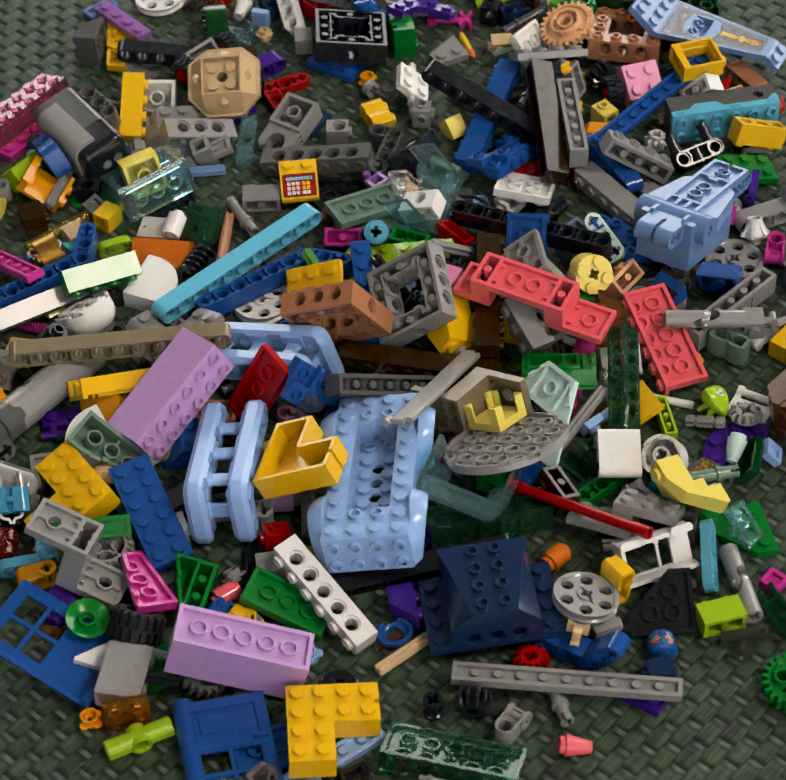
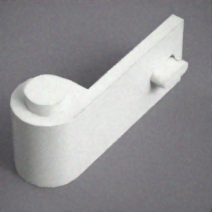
(163, 228)

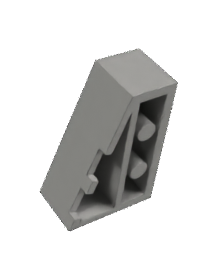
(526, 327)

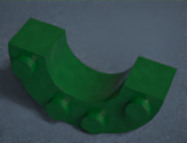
(214, 19)

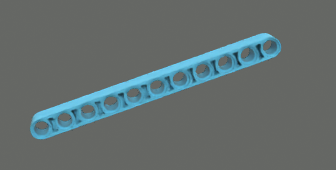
(236, 262)

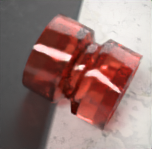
(8, 543)

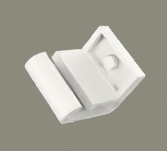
(618, 453)

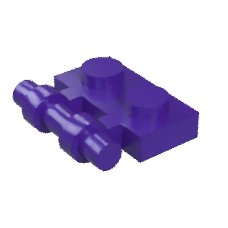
(57, 422)

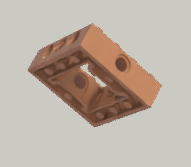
(618, 35)
(340, 309)

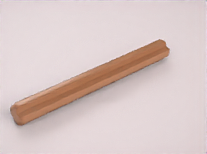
(225, 236)

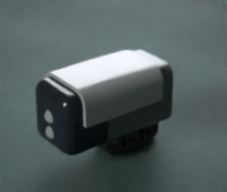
(83, 130)

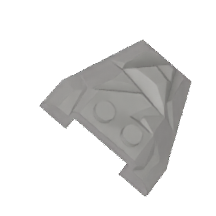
(155, 120)

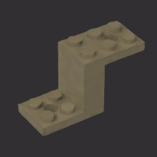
(471, 389)

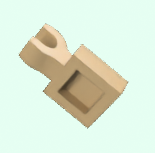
(577, 629)

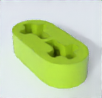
(114, 246)

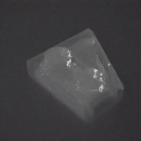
(403, 182)

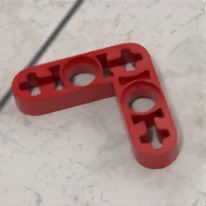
(296, 81)

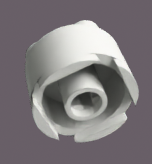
(658, 446)

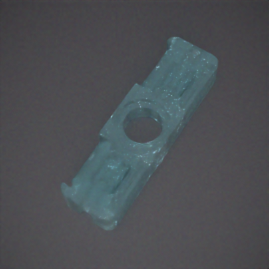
(245, 149)

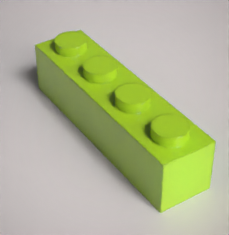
(665, 419)

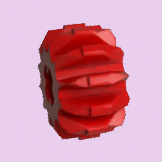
(531, 656)

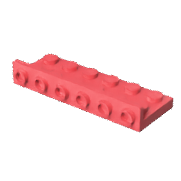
(667, 350)

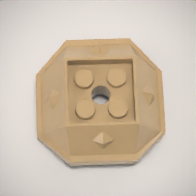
(225, 98)

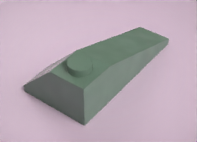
(103, 442)

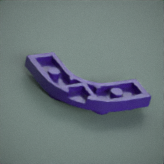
(405, 7)
(717, 442)

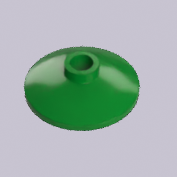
(87, 610)

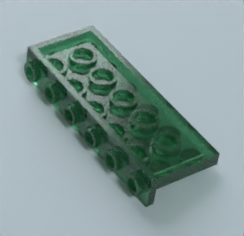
(521, 515)
(447, 756)

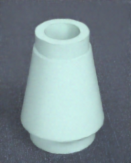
(735, 446)

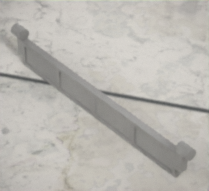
(435, 388)

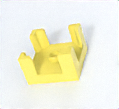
(497, 416)

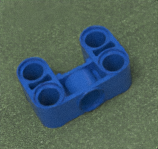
(52, 155)

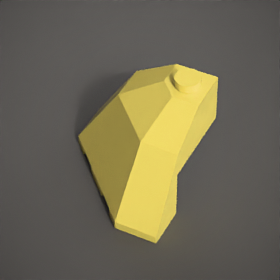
(677, 484)

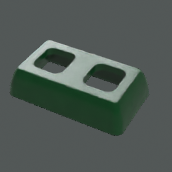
(750, 460)

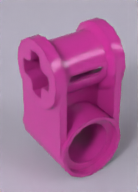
(775, 249)

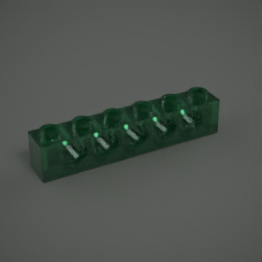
(623, 378)

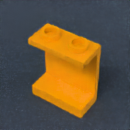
(38, 184)

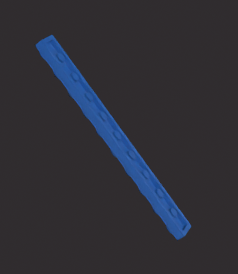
(647, 103)

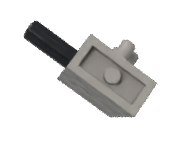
(129, 671)

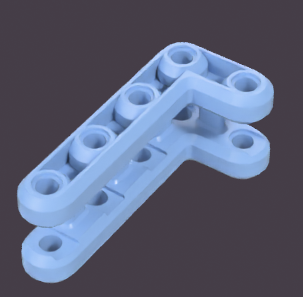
(307, 342)
(243, 467)

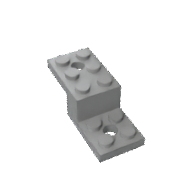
(631, 506)

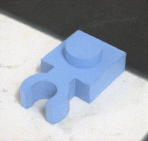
(594, 423)

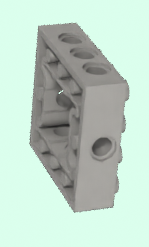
(422, 263)

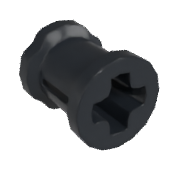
(432, 706)

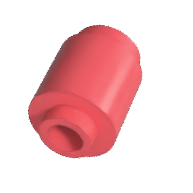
(228, 591)

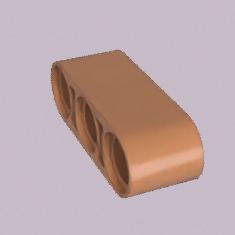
(742, 74)

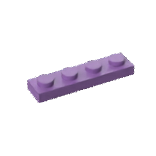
(122, 21)

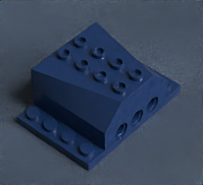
(488, 598)

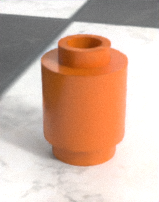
(556, 556)

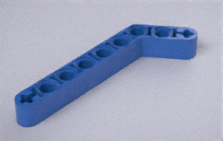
(83, 253)
(264, 281)
(591, 653)

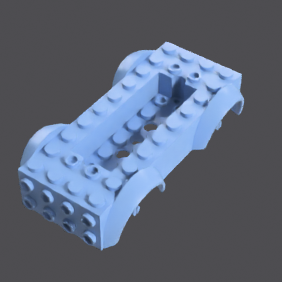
(346, 526)

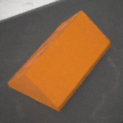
(169, 250)

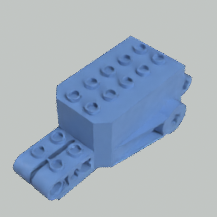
(689, 215)

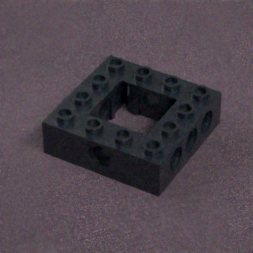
(365, 37)

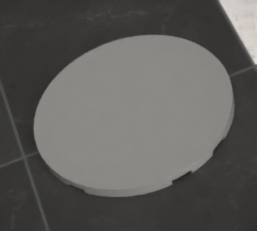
(516, 447)

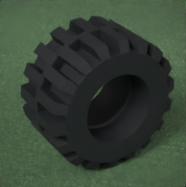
(136, 627)

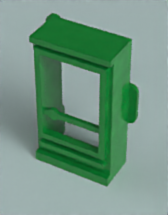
(579, 367)

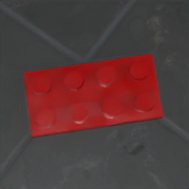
(261, 380)

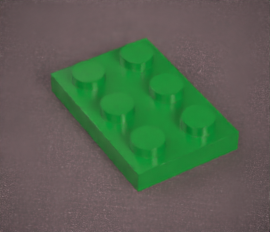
(751, 162)

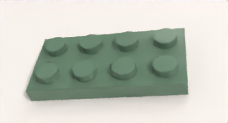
(360, 206)

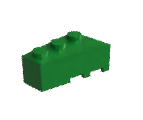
(403, 36)
(193, 580)

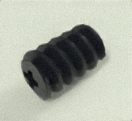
(194, 262)

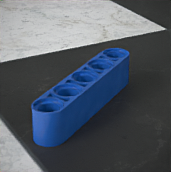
(621, 173)

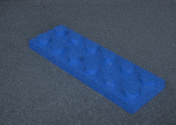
(150, 512)

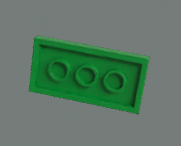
(281, 602)

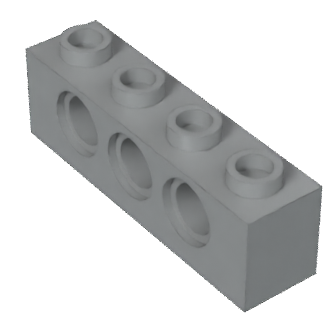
(179, 132)

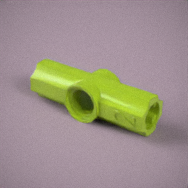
(138, 738)

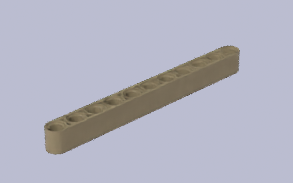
(109, 344)

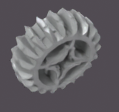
(109, 549)

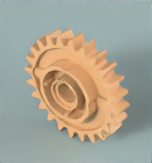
(567, 24)

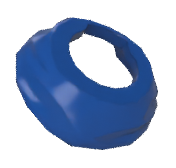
(402, 625)

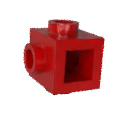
(273, 534)

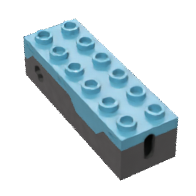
(718, 109)

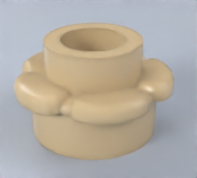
(264, 34)

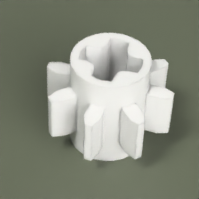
(656, 140)

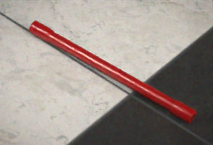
(635, 528)

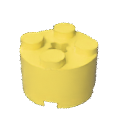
(600, 275)

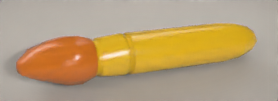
(466, 44)

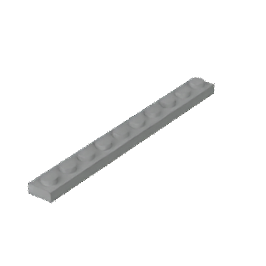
(567, 681)

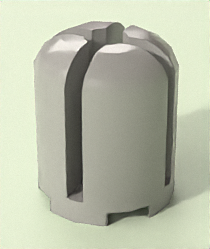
(31, 478)

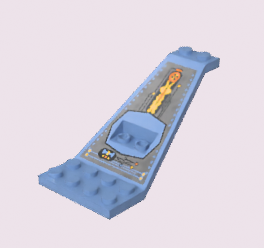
(684, 23)

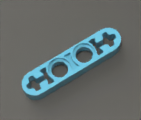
(708, 556)

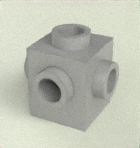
(422, 113)

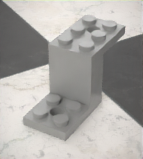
(535, 257)
(79, 540)

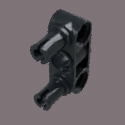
(696, 154)

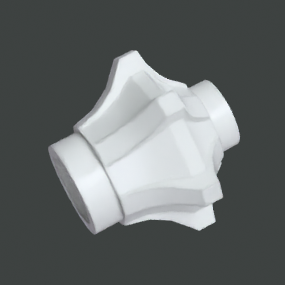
(755, 230)

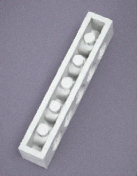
(294, 550)

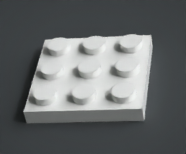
(524, 189)

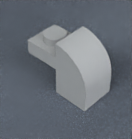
(210, 152)

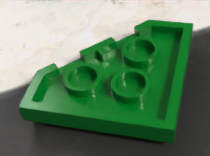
(762, 548)

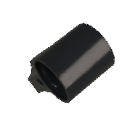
(555, 208)

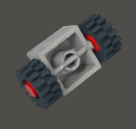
(180, 67)

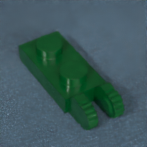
(775, 607)

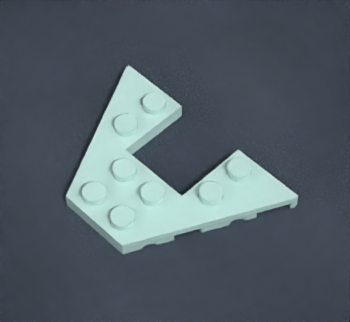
(553, 392)

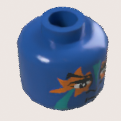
(661, 643)

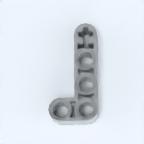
(772, 212)

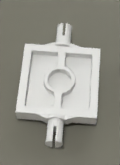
(411, 83)

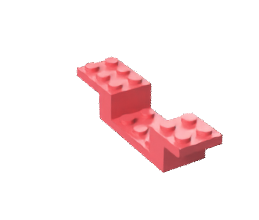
(537, 288)

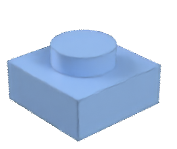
(260, 17)
(772, 452)

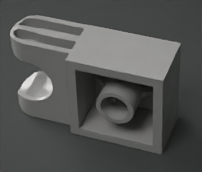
(291, 122)

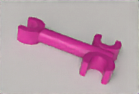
(463, 20)

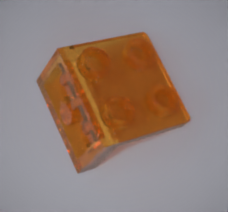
(125, 711)

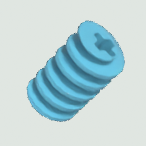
(371, 226)

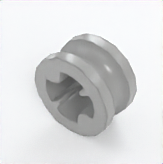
(370, 87)

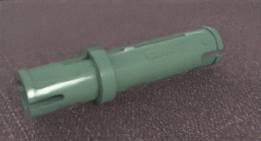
(716, 473)

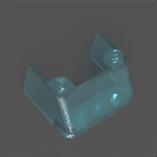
(434, 173)
(435, 482)

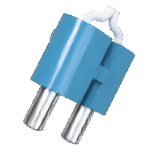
(14, 499)

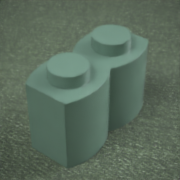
(729, 345)

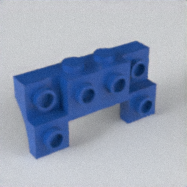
(505, 159)
(625, 235)
(307, 379)

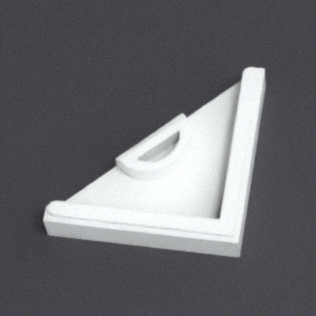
(92, 658)

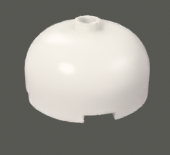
(88, 315)

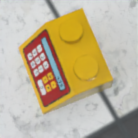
(298, 180)

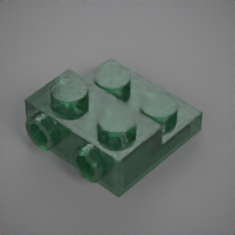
(202, 223)

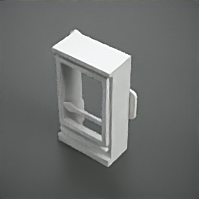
(678, 547)

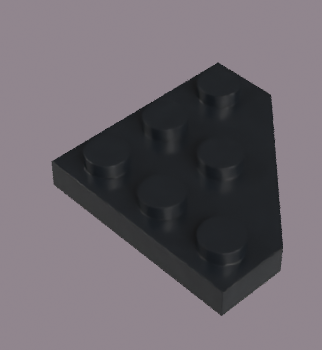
(335, 188)
(666, 606)

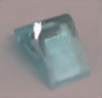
(743, 525)

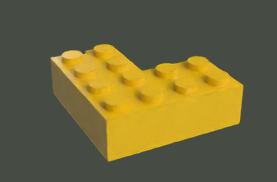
(299, 459)
(76, 484)
(320, 715)

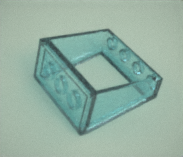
(152, 190)

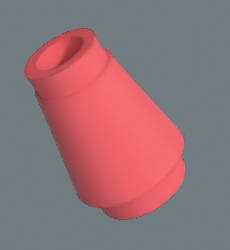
(573, 746)

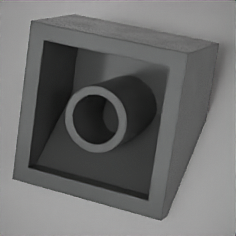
(90, 42)

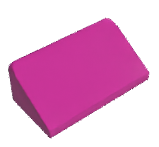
(340, 239)

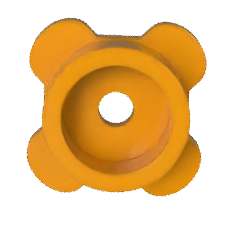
(364, 76)
(88, 714)

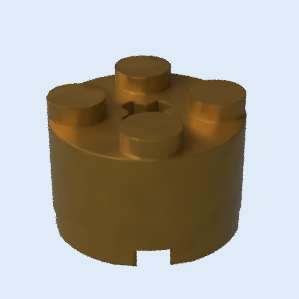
(45, 250)

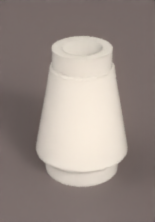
(242, 8)

